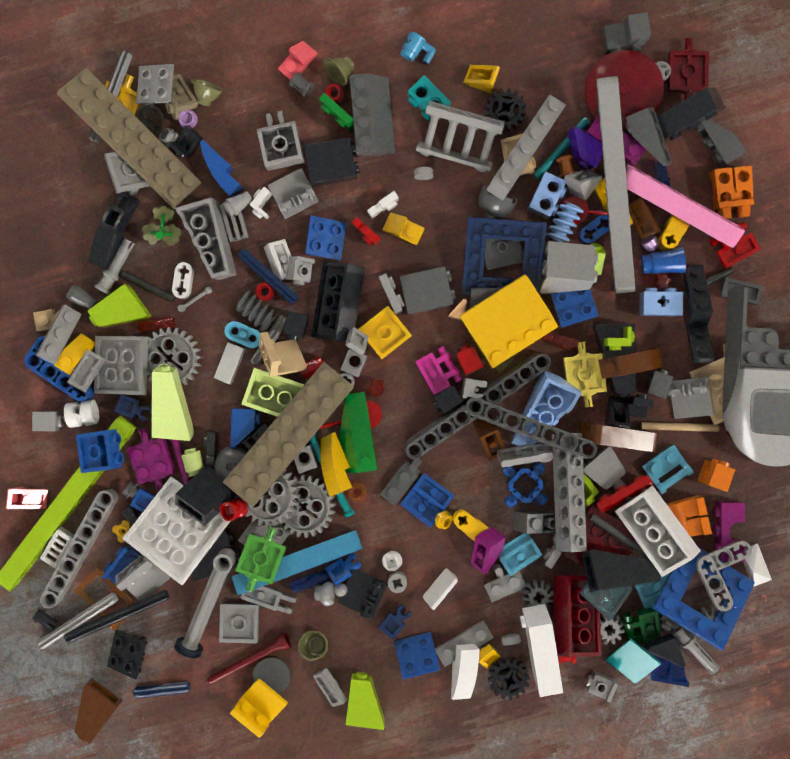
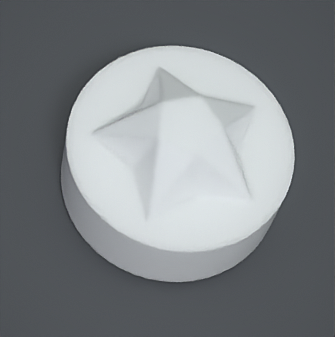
(392, 560)

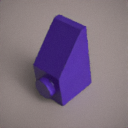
(584, 148)

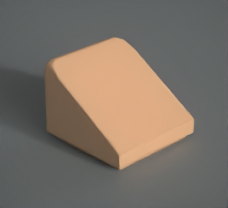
(460, 309)

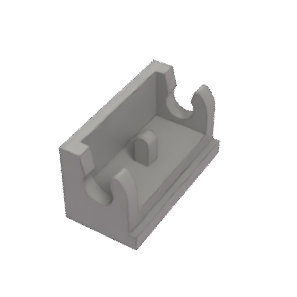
(468, 388)

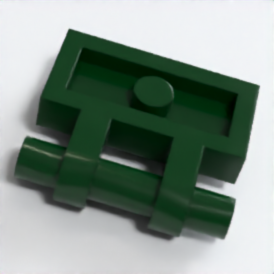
(648, 625)

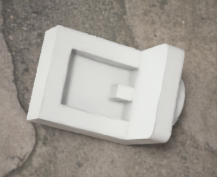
(260, 199)

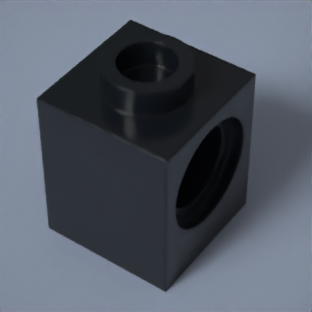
(296, 325)
(447, 399)

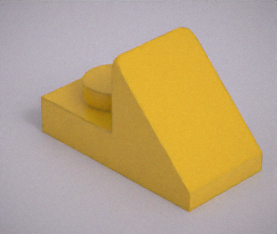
(403, 228)

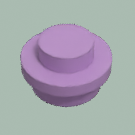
(188, 118)

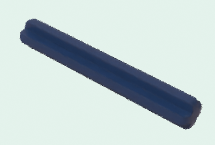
(268, 276)

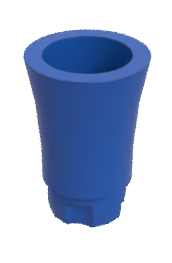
(664, 262)

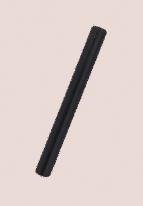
(117, 616)

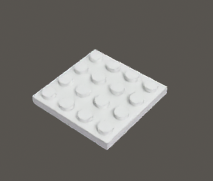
(172, 536)

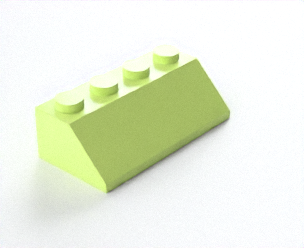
(269, 393)

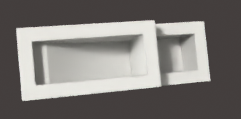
(464, 671)

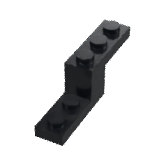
(698, 314)

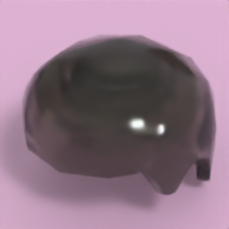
(150, 117)

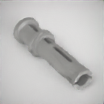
(110, 275)
(690, 642)

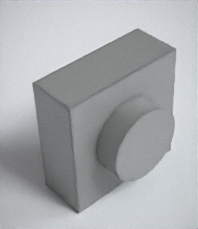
(356, 340)

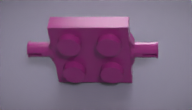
(151, 460)

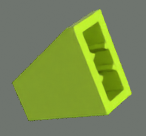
(119, 308)
(363, 703)

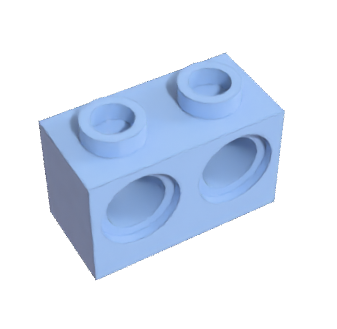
(543, 194)

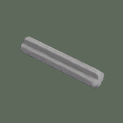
(274, 333)

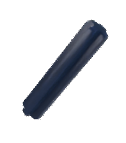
(162, 690)

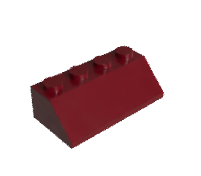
(575, 619)

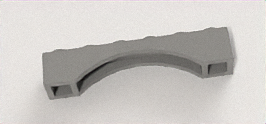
(526, 147)

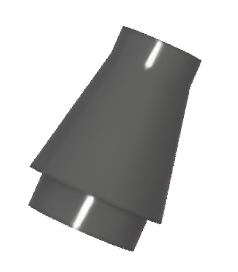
(80, 297)

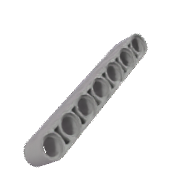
(72, 554)

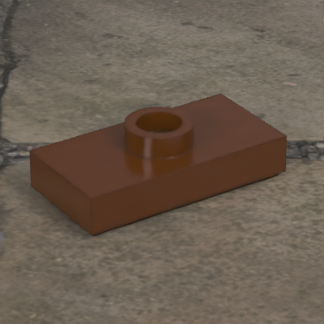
(643, 218)

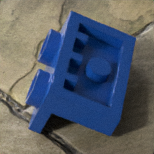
(124, 558)

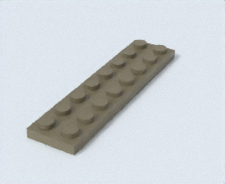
(129, 138)
(288, 434)

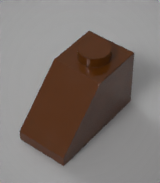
(489, 437)

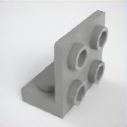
(141, 578)

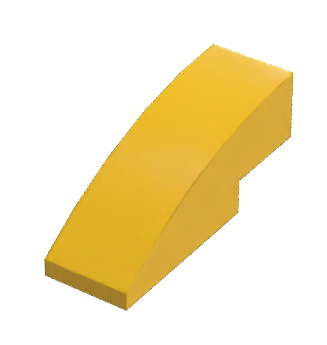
(334, 465)

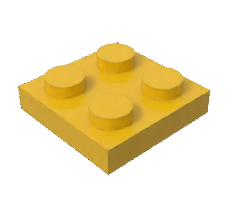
(385, 332)

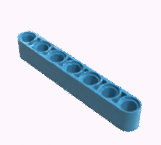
(307, 559)

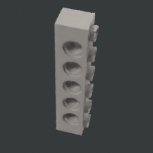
(569, 499)

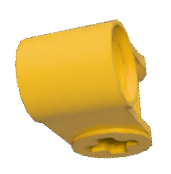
(674, 230)
(471, 527)

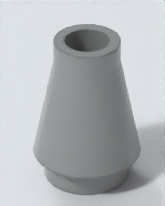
(237, 203)

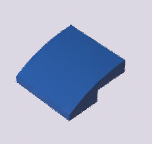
(426, 500)

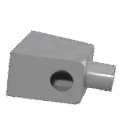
(605, 469)

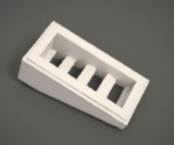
(60, 532)

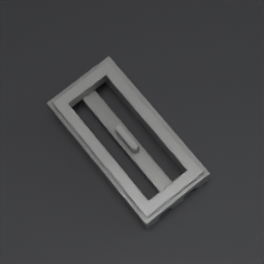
(228, 228)

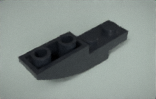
(110, 230)

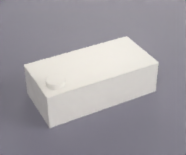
(657, 531)
(542, 649)

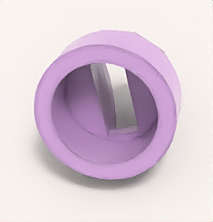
(650, 243)

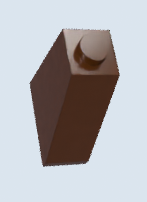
(95, 710)

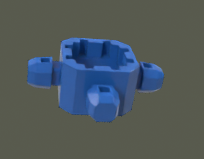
(540, 498)

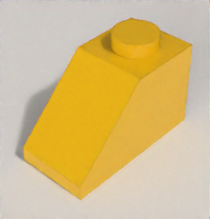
(73, 353)

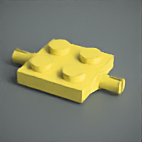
(584, 373)

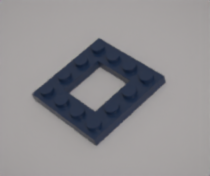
(480, 228)

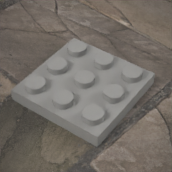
(124, 365)

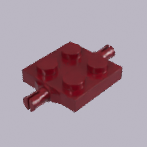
(688, 70)

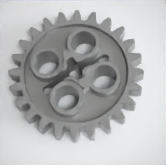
(181, 345)
(315, 493)
(284, 501)

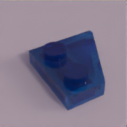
(669, 673)

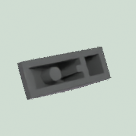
(648, 133)

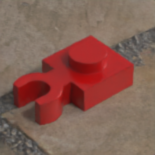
(368, 235)

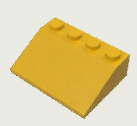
(508, 321)

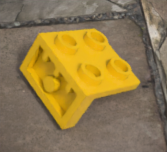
(258, 707)

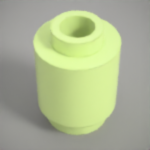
(192, 461)

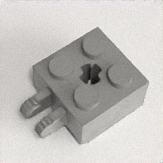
(270, 140)

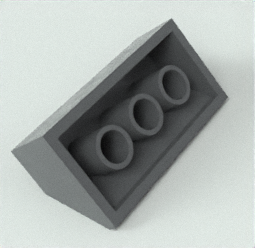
(372, 115)

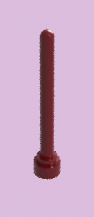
(281, 643)

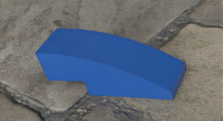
(220, 170)

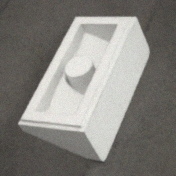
(278, 257)
(229, 363)
(440, 588)

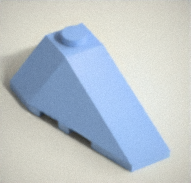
(547, 403)

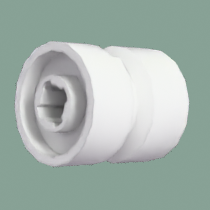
(77, 414)

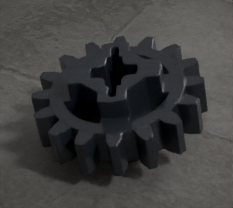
(511, 104)
(516, 681)

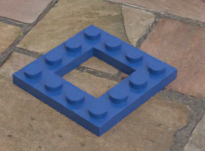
(714, 631)

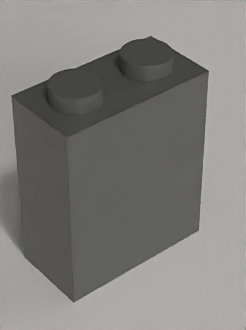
(427, 290)

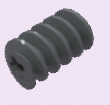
(255, 311)

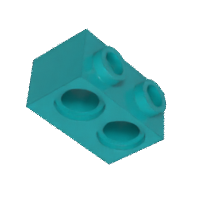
(432, 94)

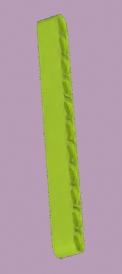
(55, 516)

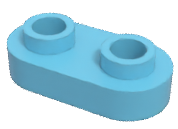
(243, 335)

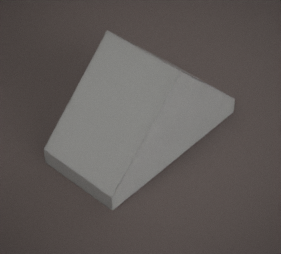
(582, 183)

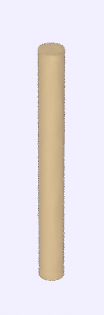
(679, 426)

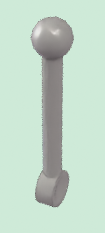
(182, 308)

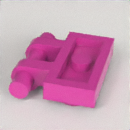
(433, 373)

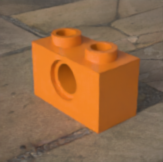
(716, 474)

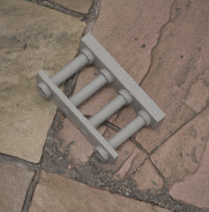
(455, 117)

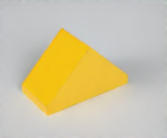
(482, 77)

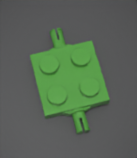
(260, 559)

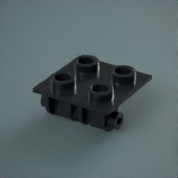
(363, 593)
(127, 654)

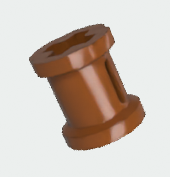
(565, 165)

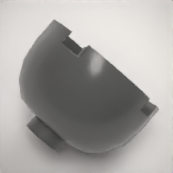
(493, 205)
(228, 459)

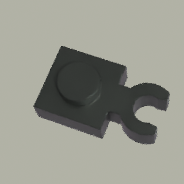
(211, 445)

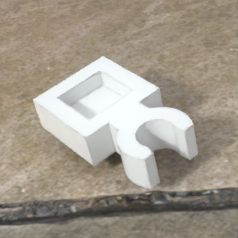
(388, 203)

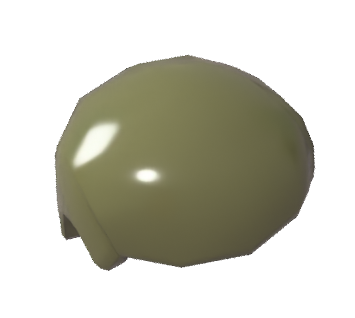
(313, 645)

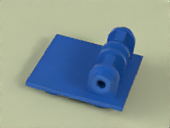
(325, 238)
(574, 306)
(417, 655)

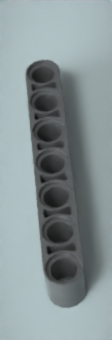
(538, 435)

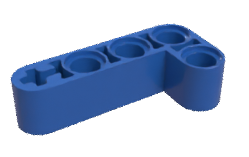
(58, 378)

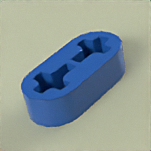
(593, 226)

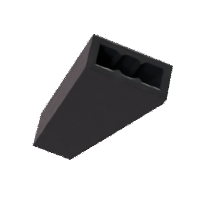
(623, 384)
(616, 571)

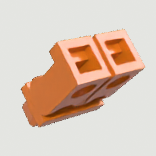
(732, 190)
(692, 515)

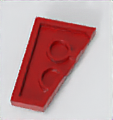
(608, 502)

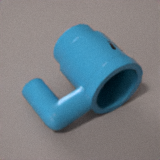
(413, 46)

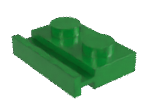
(337, 112)

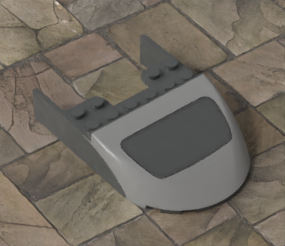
(755, 387)

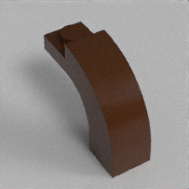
(631, 363)

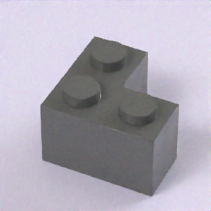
(627, 35)

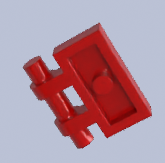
(745, 247)

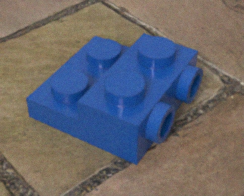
(99, 451)

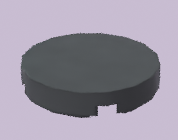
(273, 672)

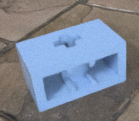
(650, 307)

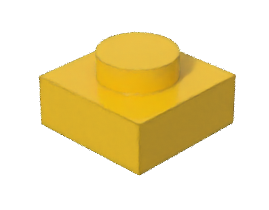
(488, 655)

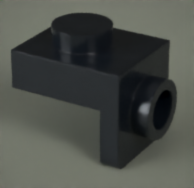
(186, 142)
(639, 404)

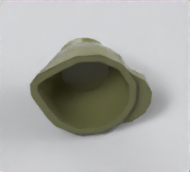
(339, 69)
(205, 91)

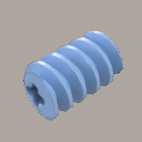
(564, 222)

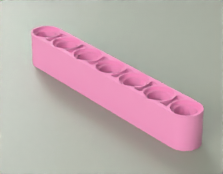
(683, 207)

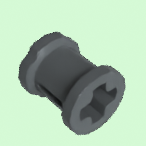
(301, 84)

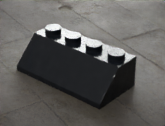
(337, 300)

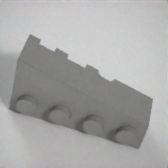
(208, 234)

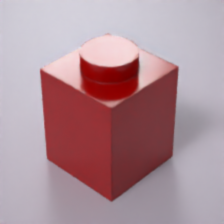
(469, 359)

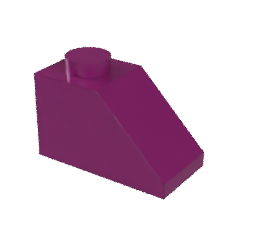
(487, 549)

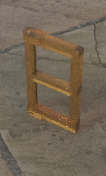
(98, 571)

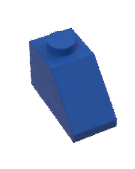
(243, 424)

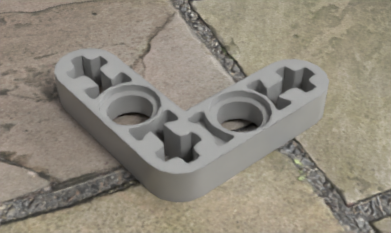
(715, 566)

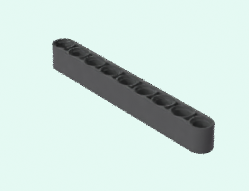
(501, 393)

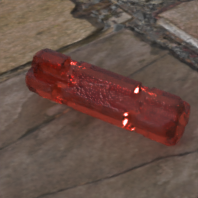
(155, 324)

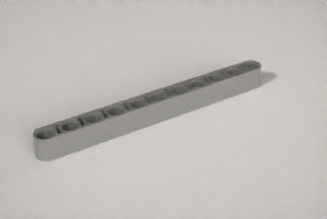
(616, 184)

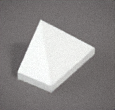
(756, 566)

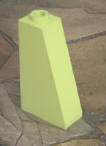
(169, 406)

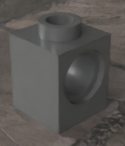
(658, 383)

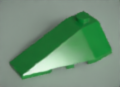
(356, 435)

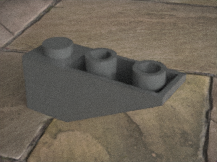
(721, 142)
(534, 521)

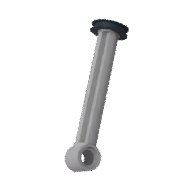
(189, 645)

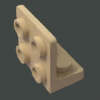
(281, 357)

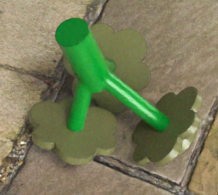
(155, 233)

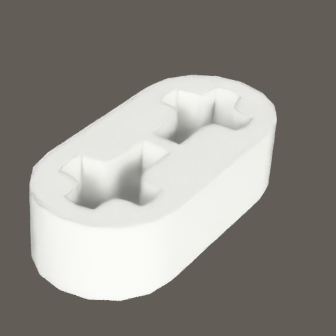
(178, 279)

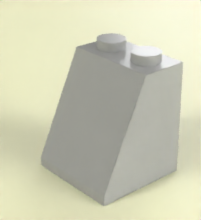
(568, 267)

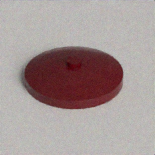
(638, 79)

